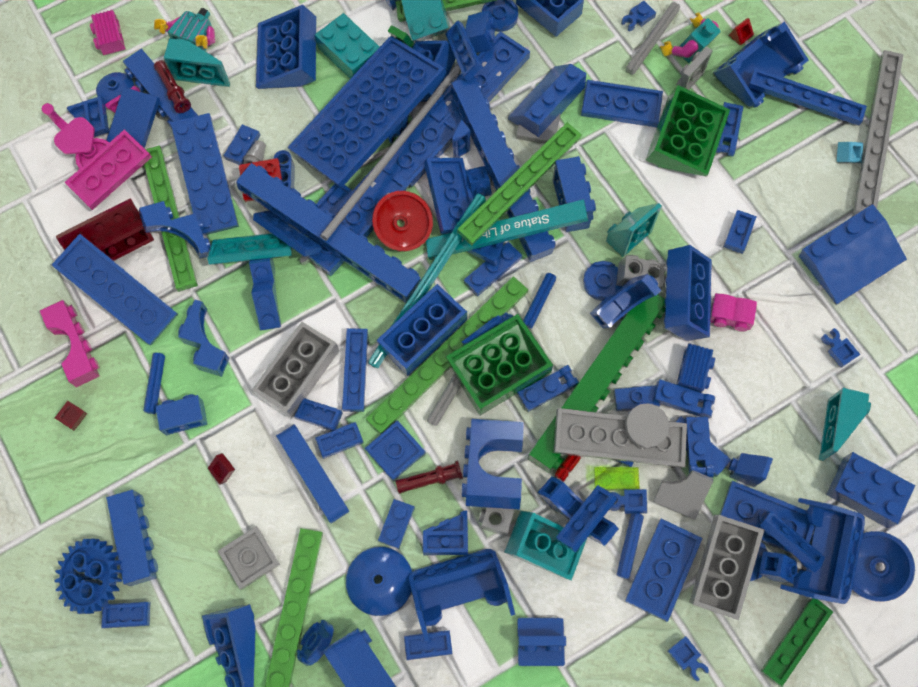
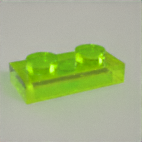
(616, 478)

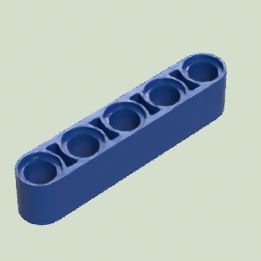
(312, 473)

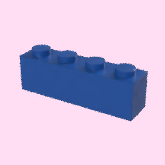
(132, 538)

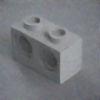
(639, 267)
(502, 528)

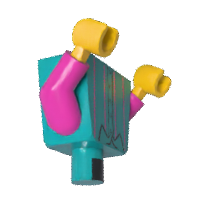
(189, 27)
(701, 37)

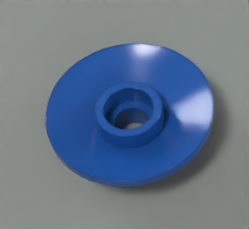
(105, 85)

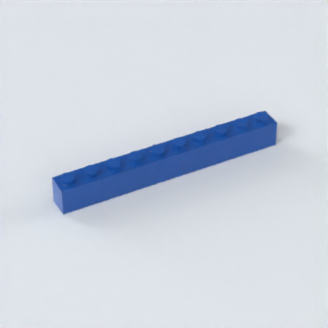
(497, 157)
(343, 243)

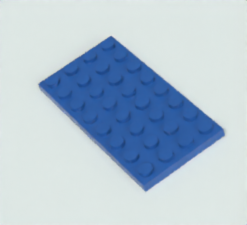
(366, 110)

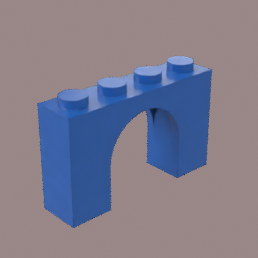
(481, 487)

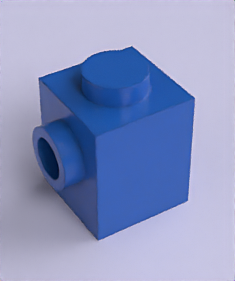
(778, 567)

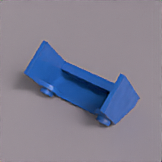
(837, 538)
(458, 583)
(356, 661)

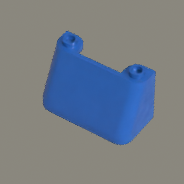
(770, 51)

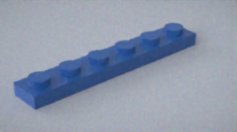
(807, 96)

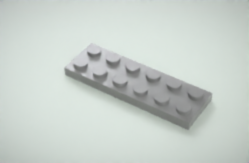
(605, 438)

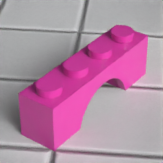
(79, 364)

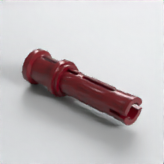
(174, 92)
(439, 475)

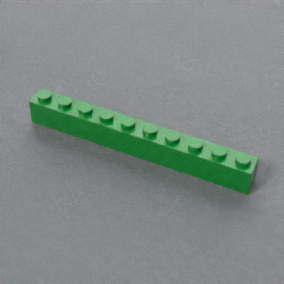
(602, 373)

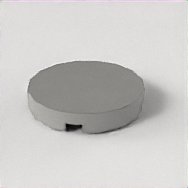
(647, 425)

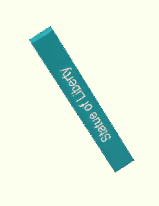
(518, 227)

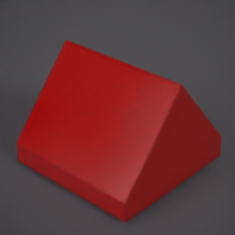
(742, 32)

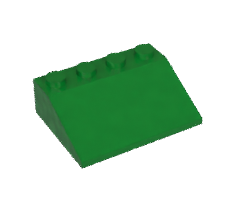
(688, 133)
(499, 364)

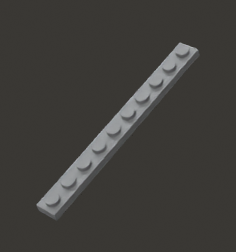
(878, 131)

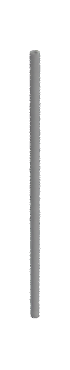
(389, 154)

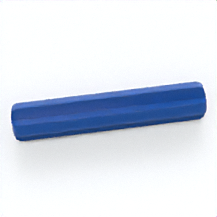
(539, 300)
(154, 383)
(630, 545)

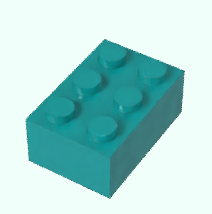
(345, 44)

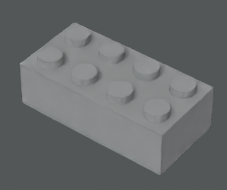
(296, 369)
(726, 566)

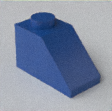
(750, 468)

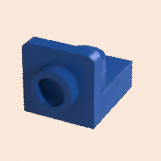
(479, 181)

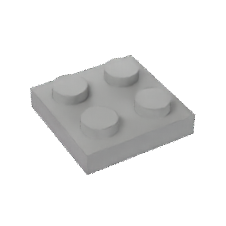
(693, 72)
(248, 558)

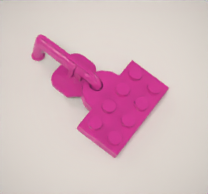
(99, 168)

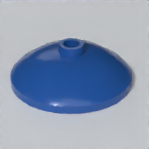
(898, 572)
(383, 597)

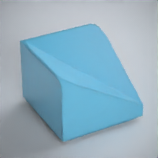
(850, 152)

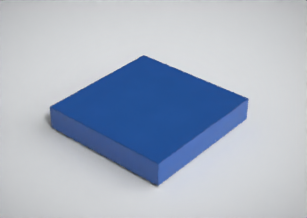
(395, 450)

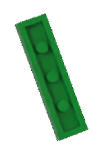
(796, 642)

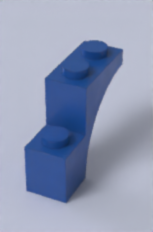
(158, 218)
(265, 293)
(629, 296)
(193, 333)
(567, 503)

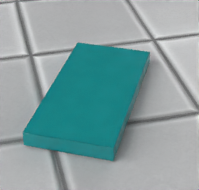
(247, 248)

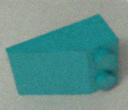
(425, 18)
(193, 64)
(633, 228)
(842, 417)
(536, 543)

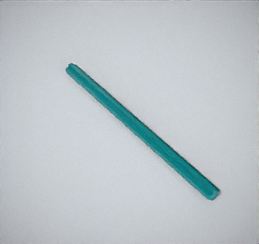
(432, 272)

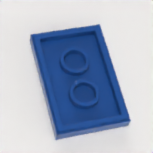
(135, 115)

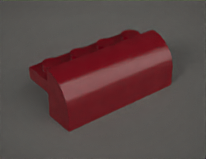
(112, 231)

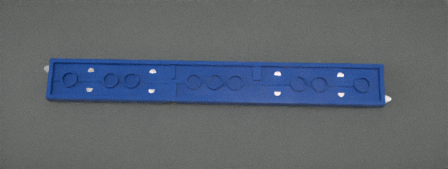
(427, 141)

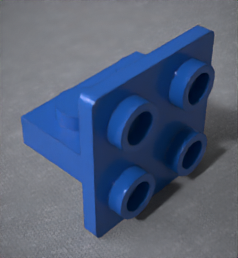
(541, 642)

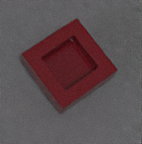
(70, 415)
(221, 468)

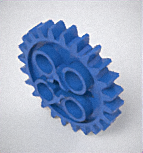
(79, 589)

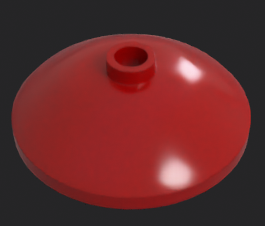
(411, 211)

